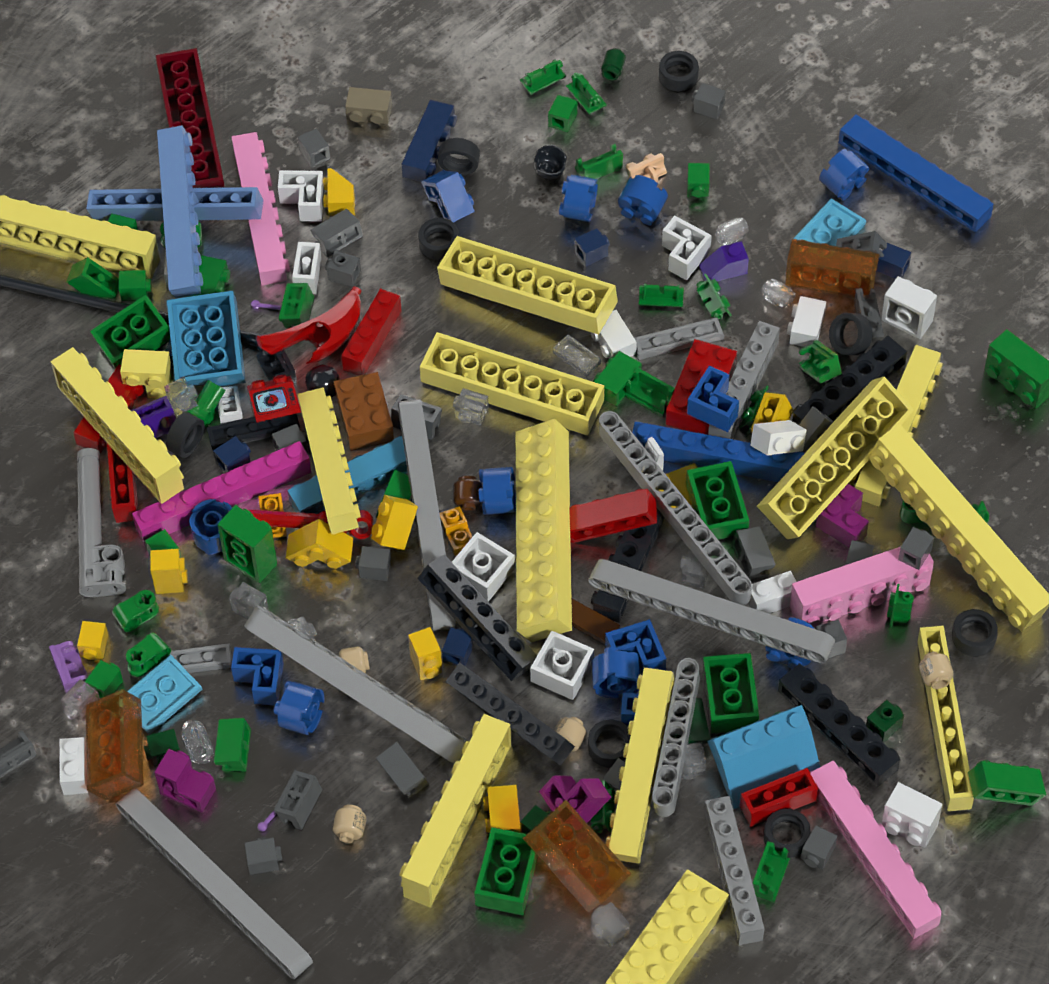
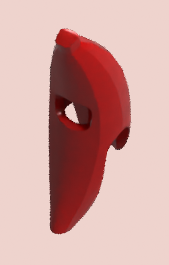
(327, 336)

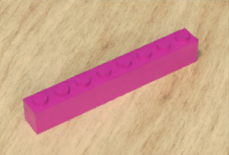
(229, 487)

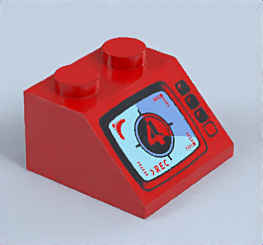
(273, 398)

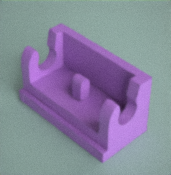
(68, 664)

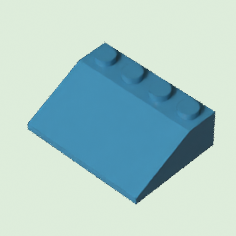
(206, 339)
(764, 752)

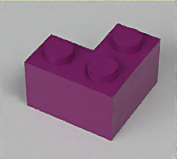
(841, 517)
(182, 783)
(585, 796)

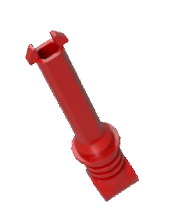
(299, 520)

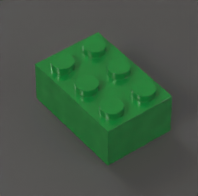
(132, 328)
(1019, 368)
(717, 499)
(247, 543)
(730, 692)
(506, 872)

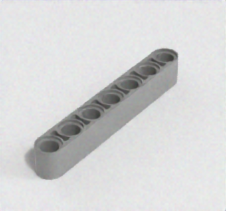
(676, 747)

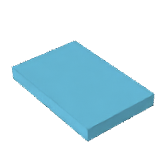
(830, 224)
(164, 692)

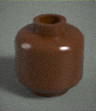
(467, 492)

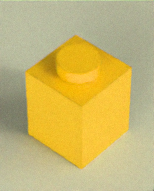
(92, 640)

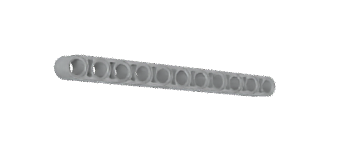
(425, 497)
(675, 516)
(712, 611)
(356, 684)
(214, 883)

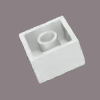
(909, 307)
(485, 564)
(562, 665)
(911, 815)

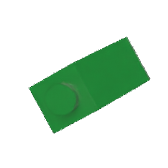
(93, 279)

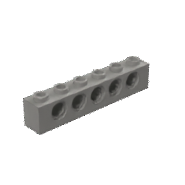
(750, 372)
(734, 870)

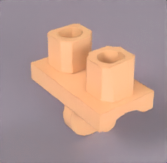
(651, 167)

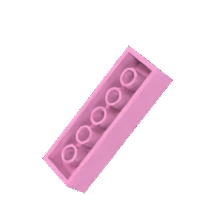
(856, 587)

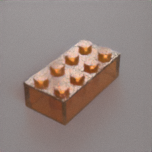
(830, 268)
(114, 744)
(577, 856)

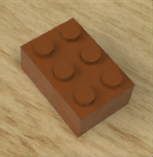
(364, 411)

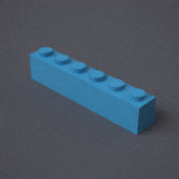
(366, 474)

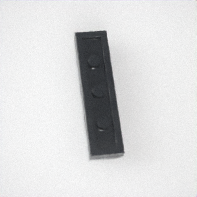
(248, 429)

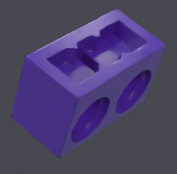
(157, 415)

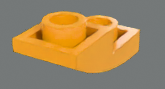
(273, 503)
(455, 529)

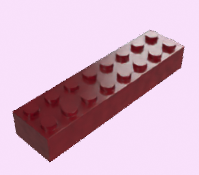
(188, 107)

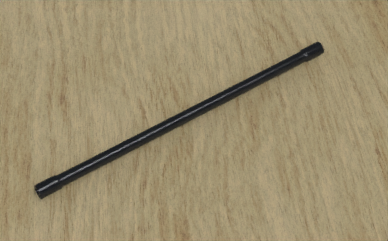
(89, 300)

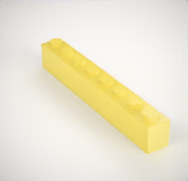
(913, 387)
(328, 461)
(947, 728)
(641, 764)

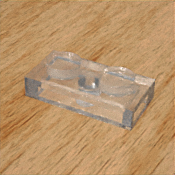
(577, 355)

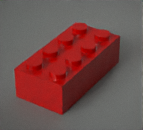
(698, 360)

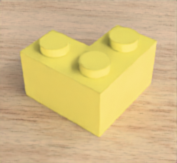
(147, 369)

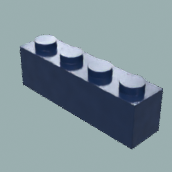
(426, 143)

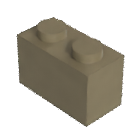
(368, 105)

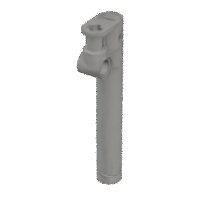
(96, 571)

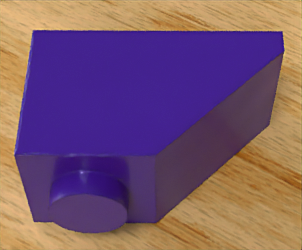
(726, 262)

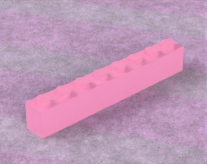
(263, 231)
(875, 850)

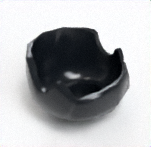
(550, 162)
(321, 377)

